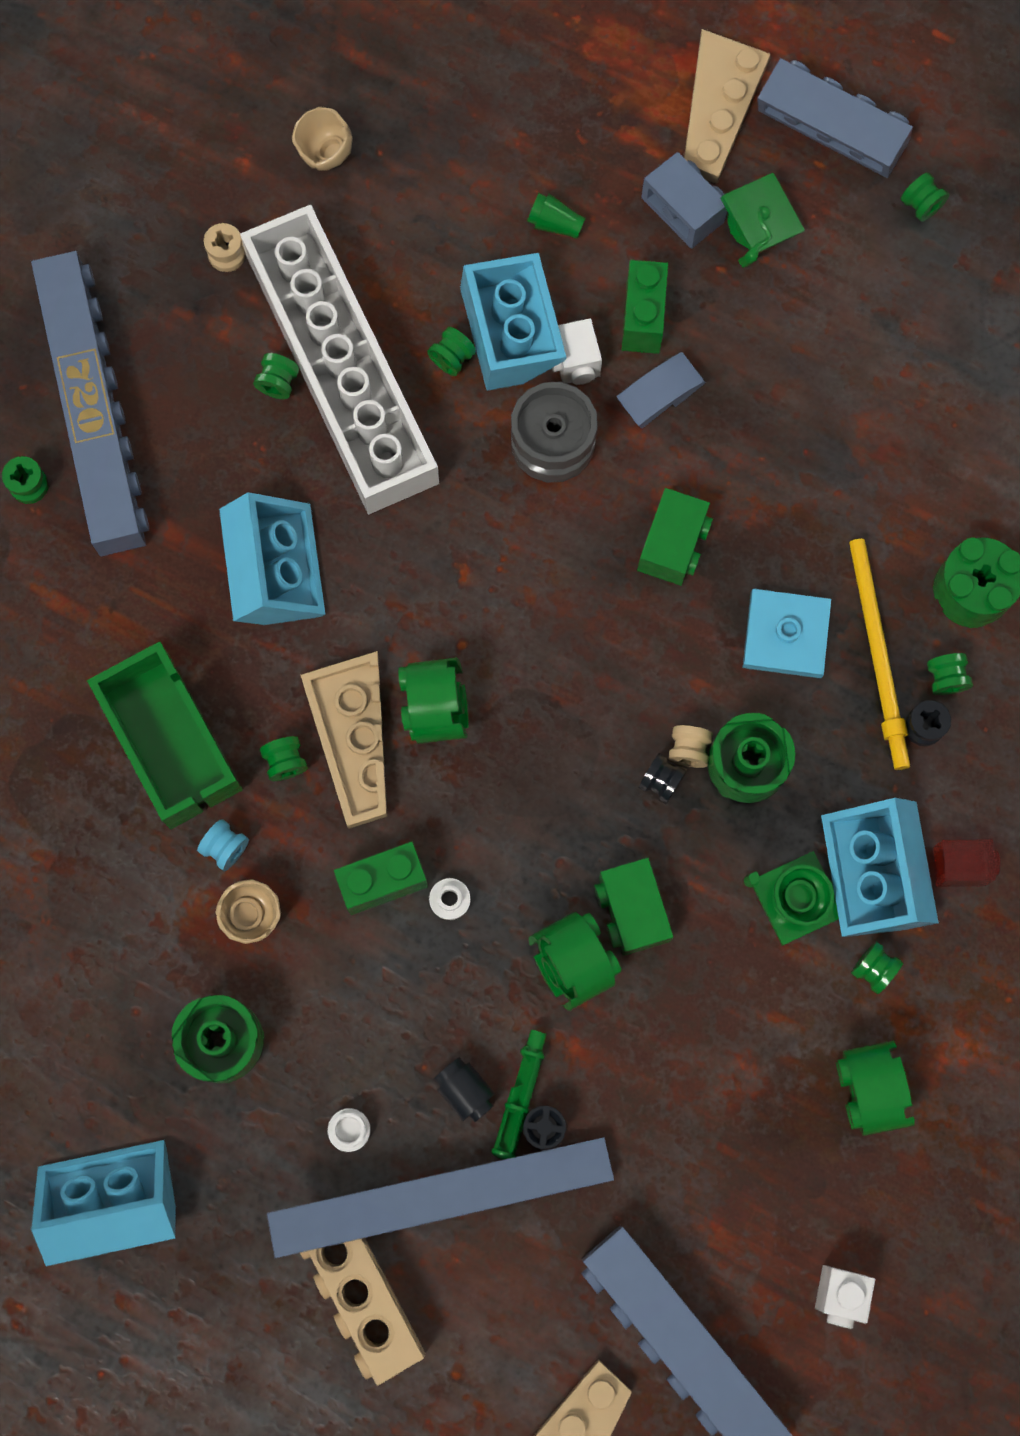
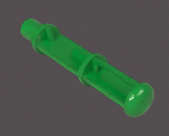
(520, 1097)

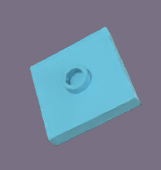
(787, 633)

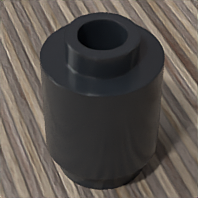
(464, 1090)

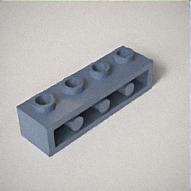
(835, 117)

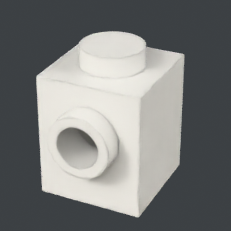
(582, 353)
(844, 1296)

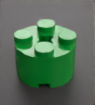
(957, 582)
(435, 701)
(764, 740)
(574, 959)
(194, 1046)
(876, 1088)

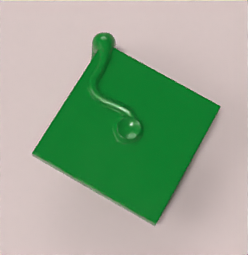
(760, 216)
(795, 897)

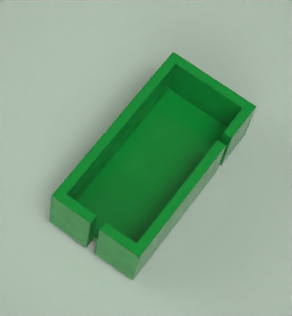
(164, 735)

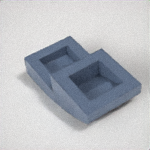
(661, 388)

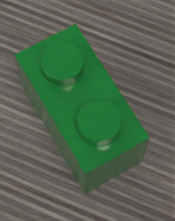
(644, 306)
(673, 537)
(380, 878)
(634, 907)

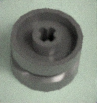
(553, 431)

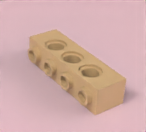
(402, 1346)

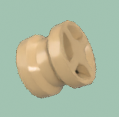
(224, 257)
(690, 746)

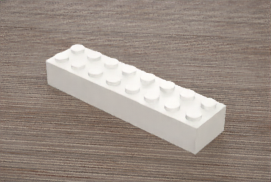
(340, 359)

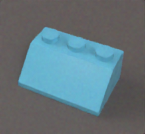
(511, 320)
(271, 560)
(879, 868)
(104, 1203)

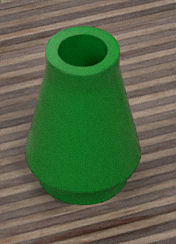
(555, 217)

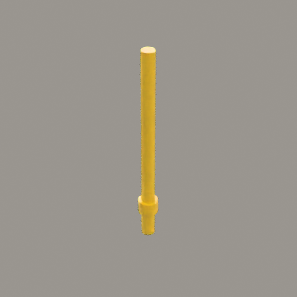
(894, 726)

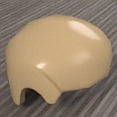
(322, 138)
(248, 911)

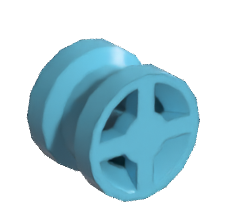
(223, 845)

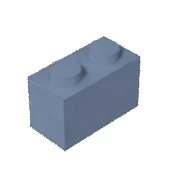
(684, 199)

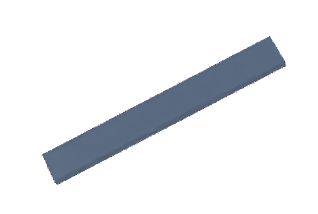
(438, 1197)

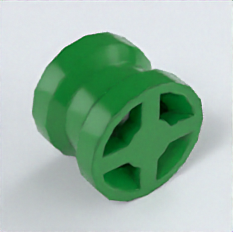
(925, 196)
(451, 351)
(276, 376)
(34, 482)
(949, 674)
(283, 758)
(877, 967)

